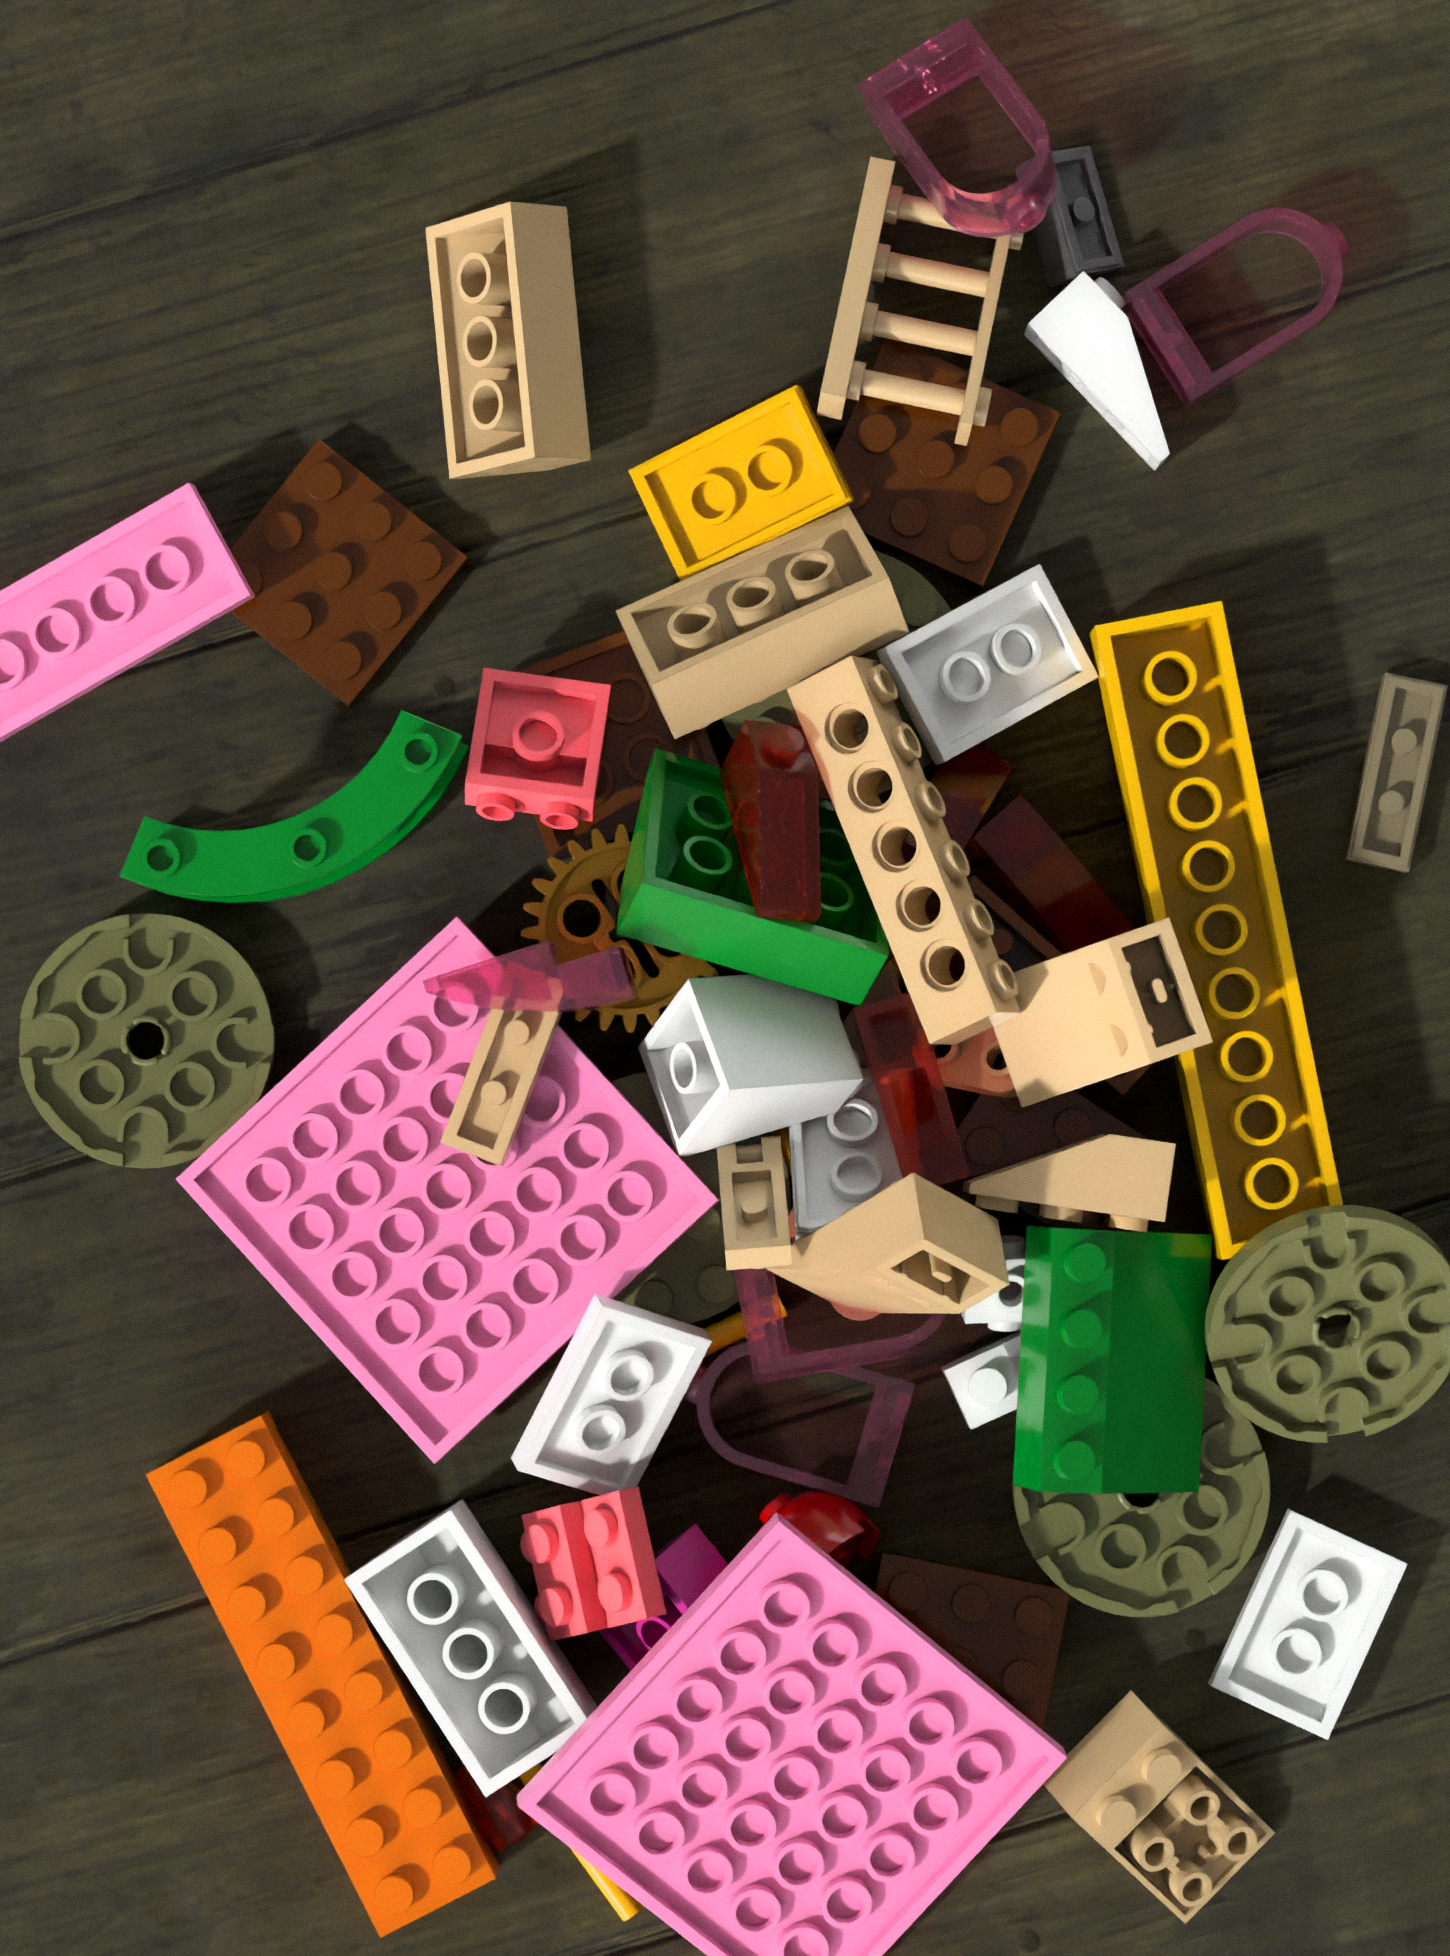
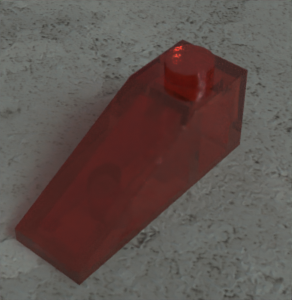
(775, 818)
(1048, 877)

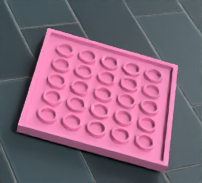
(418, 1258)
(791, 1764)

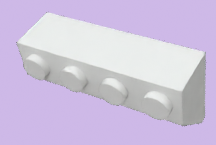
(472, 1647)

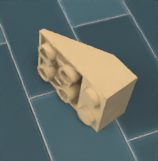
(1101, 1013)
(1098, 1174)
(903, 1253)
(1157, 1807)

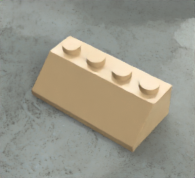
(508, 341)
(762, 621)

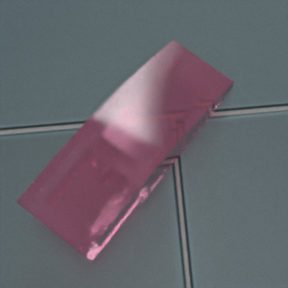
(538, 982)

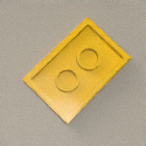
(741, 483)

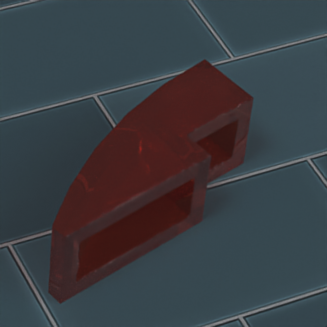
(910, 1090)

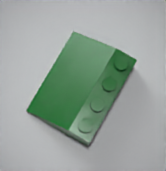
(693, 897)
(1112, 1361)

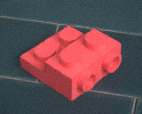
(537, 747)
(592, 1564)

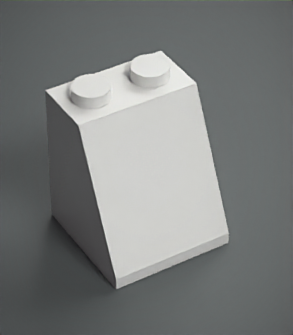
(746, 1060)

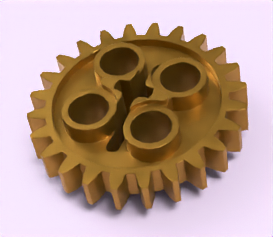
(574, 883)

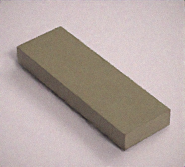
(1396, 772)

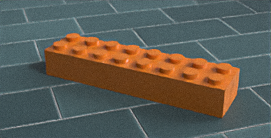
(324, 1674)

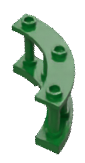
(315, 846)

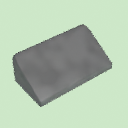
(1077, 222)

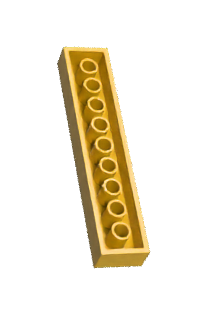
(1213, 872)

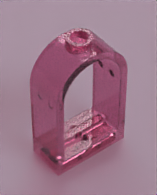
(929, 75)
(1169, 339)
(769, 1343)
(875, 1446)

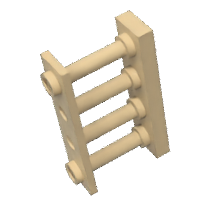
(862, 319)

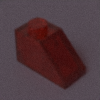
(968, 789)

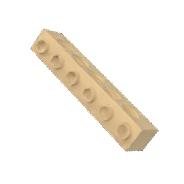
(828, 712)

